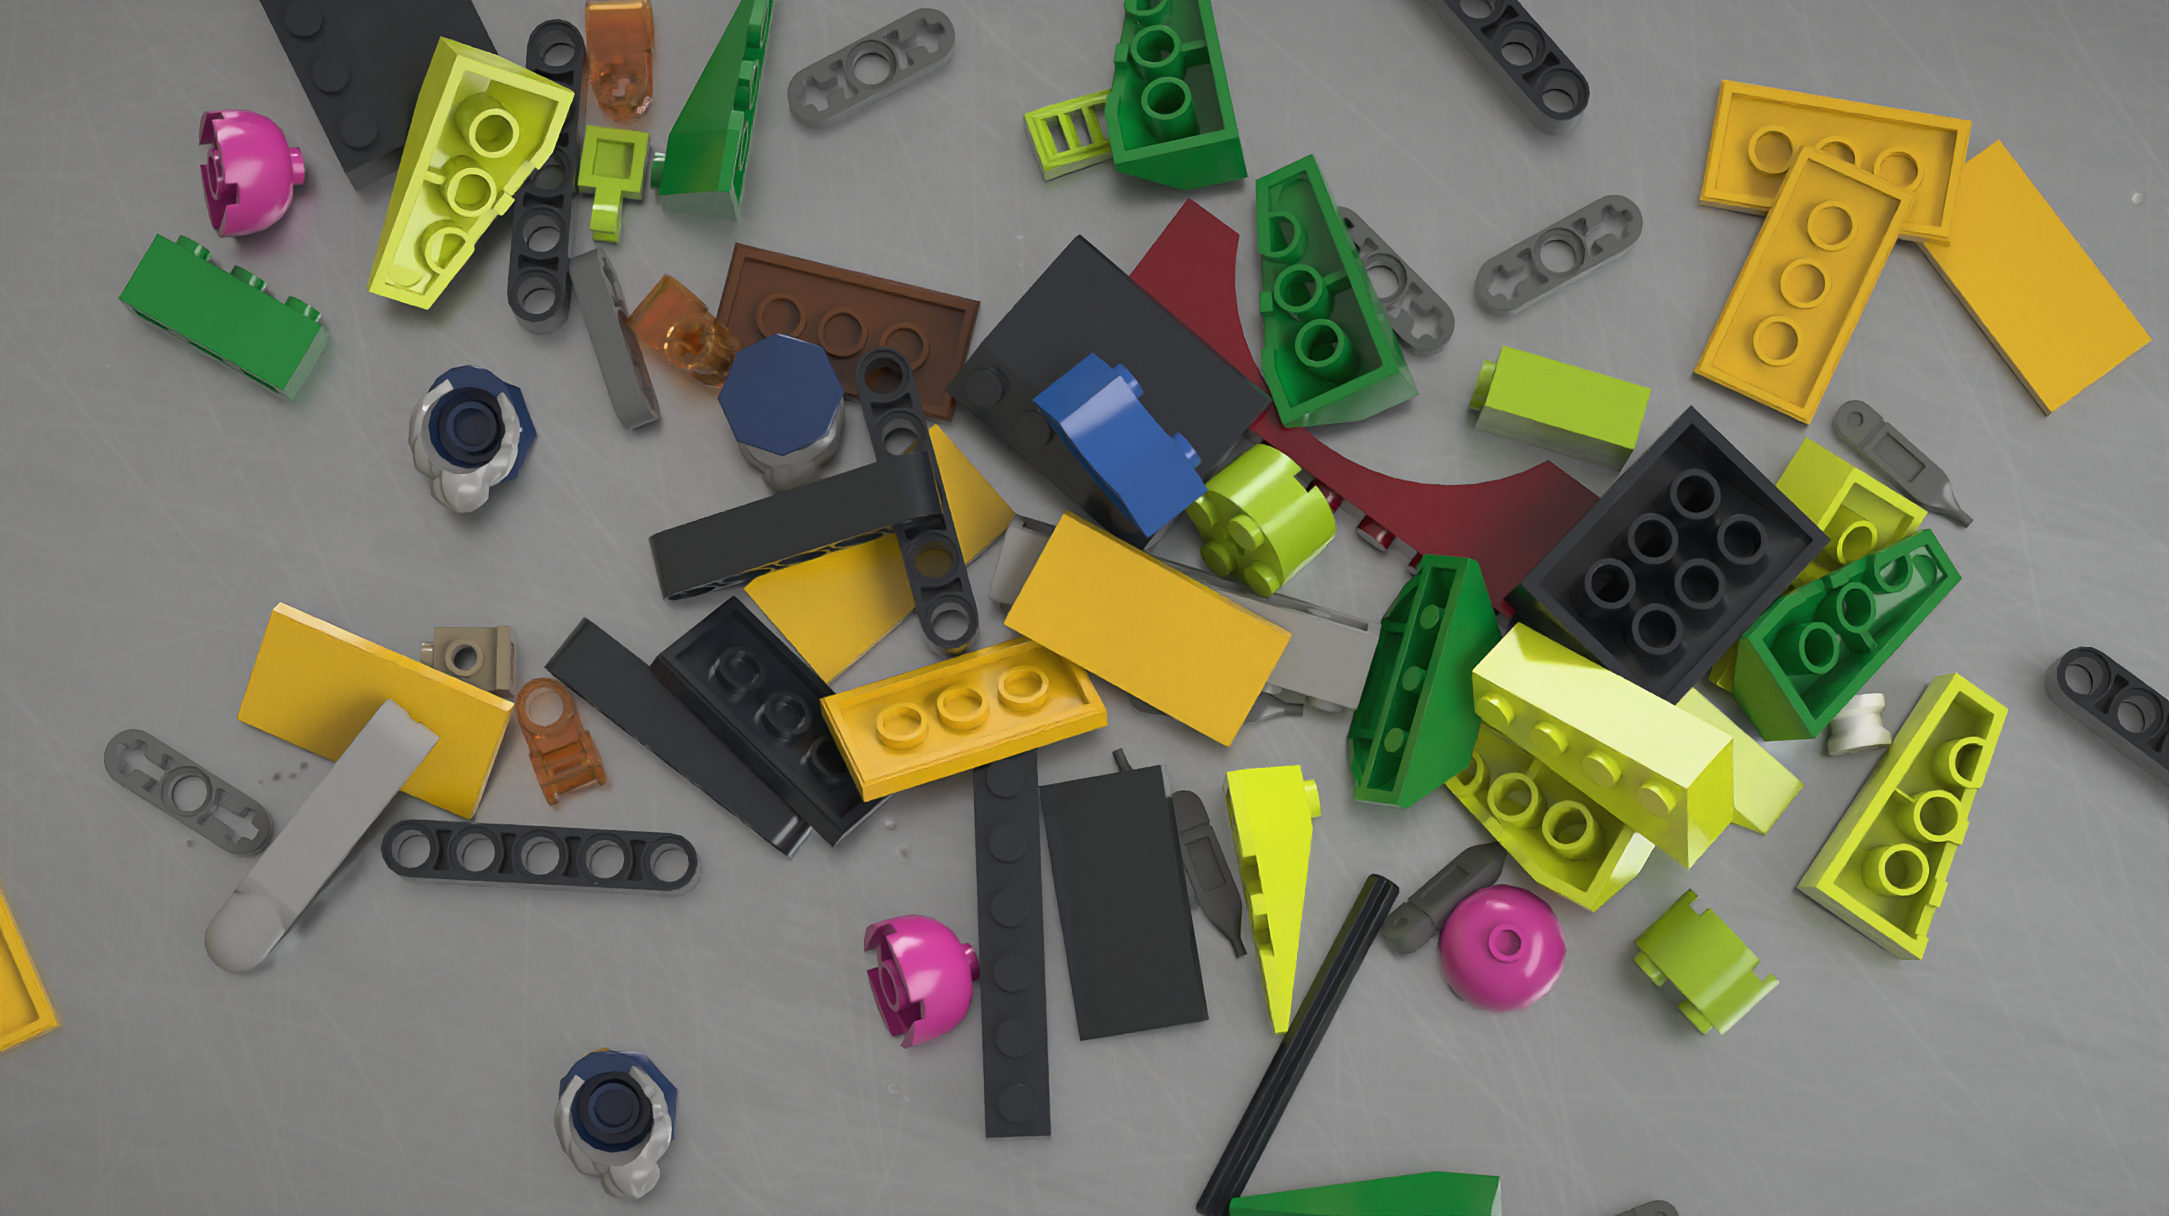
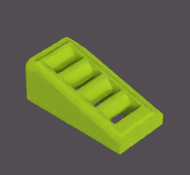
(1062, 113)

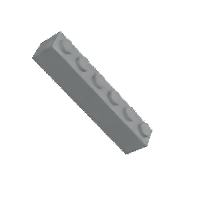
(1326, 651)

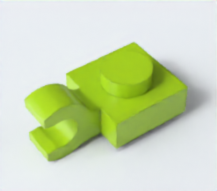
(612, 169)

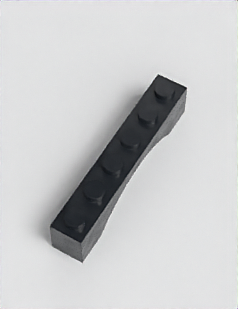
(1011, 949)

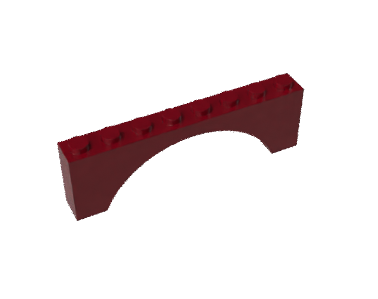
(1494, 522)

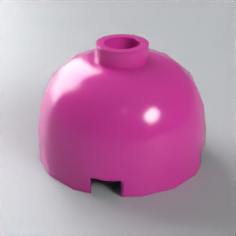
(247, 171)
(1501, 949)
(921, 976)

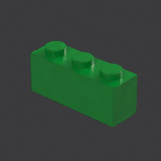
(226, 315)

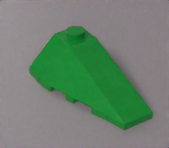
(1172, 98)
(714, 131)
(1324, 327)
(1835, 634)
(1404, 1195)

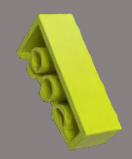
(1611, 741)
(1901, 832)

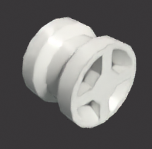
(1859, 726)

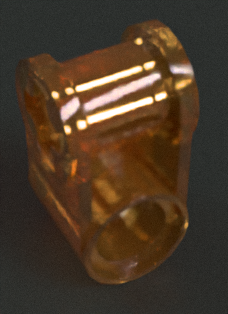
(620, 48)
(685, 332)
(559, 744)

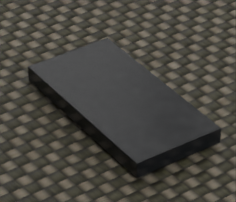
(767, 712)
(1123, 902)

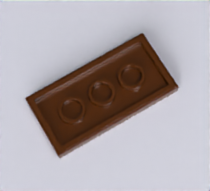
(850, 316)

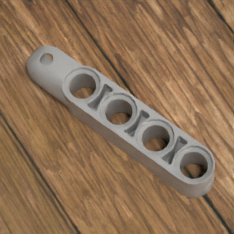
(317, 838)

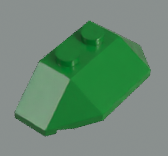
(1418, 697)

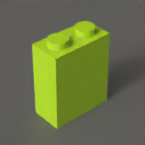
(1559, 407)

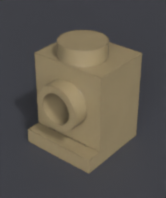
(495, 656)

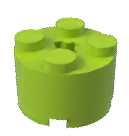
(1261, 520)
(1703, 963)

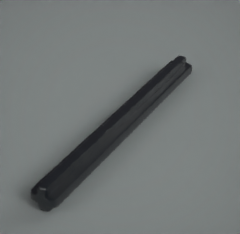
(1298, 1046)

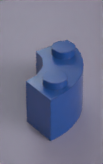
(1121, 444)

